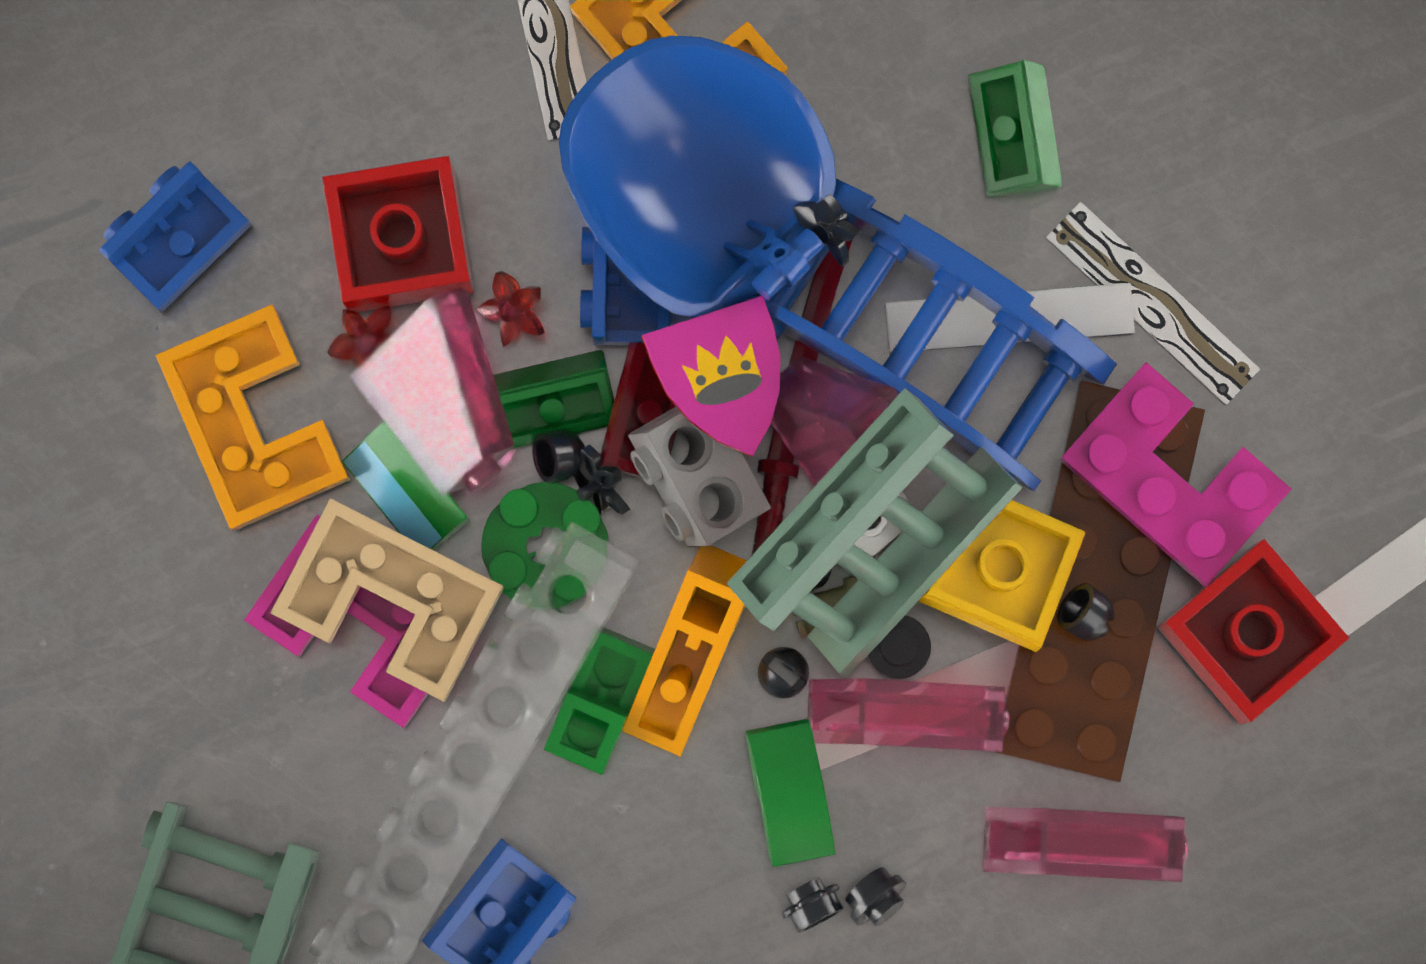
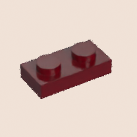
(636, 403)

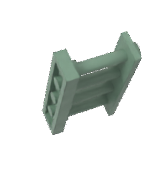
(846, 505)
(262, 935)

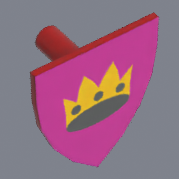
(722, 372)

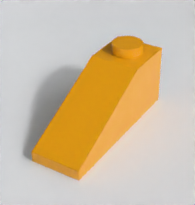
(688, 652)

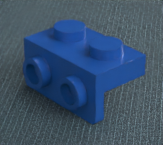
(173, 235)
(615, 306)
(501, 912)

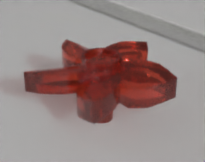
(513, 308)
(361, 336)

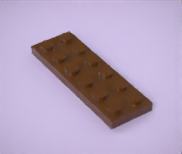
(1080, 697)

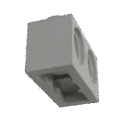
(682, 483)

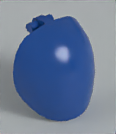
(694, 169)

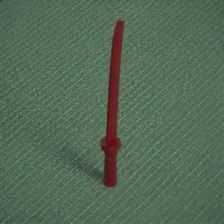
(779, 463)

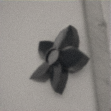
(829, 224)
(599, 482)

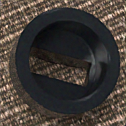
(557, 455)
(1085, 612)
(773, 683)

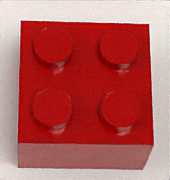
(397, 234)
(1253, 632)

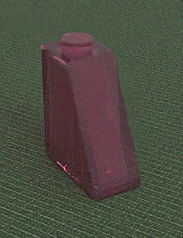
(440, 394)
(825, 412)
(907, 714)
(1084, 844)

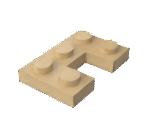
(359, 552)

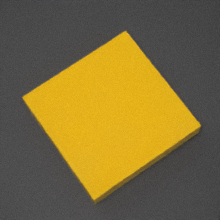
(1010, 575)

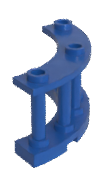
(955, 277)

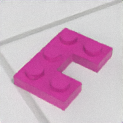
(1190, 527)
(375, 687)

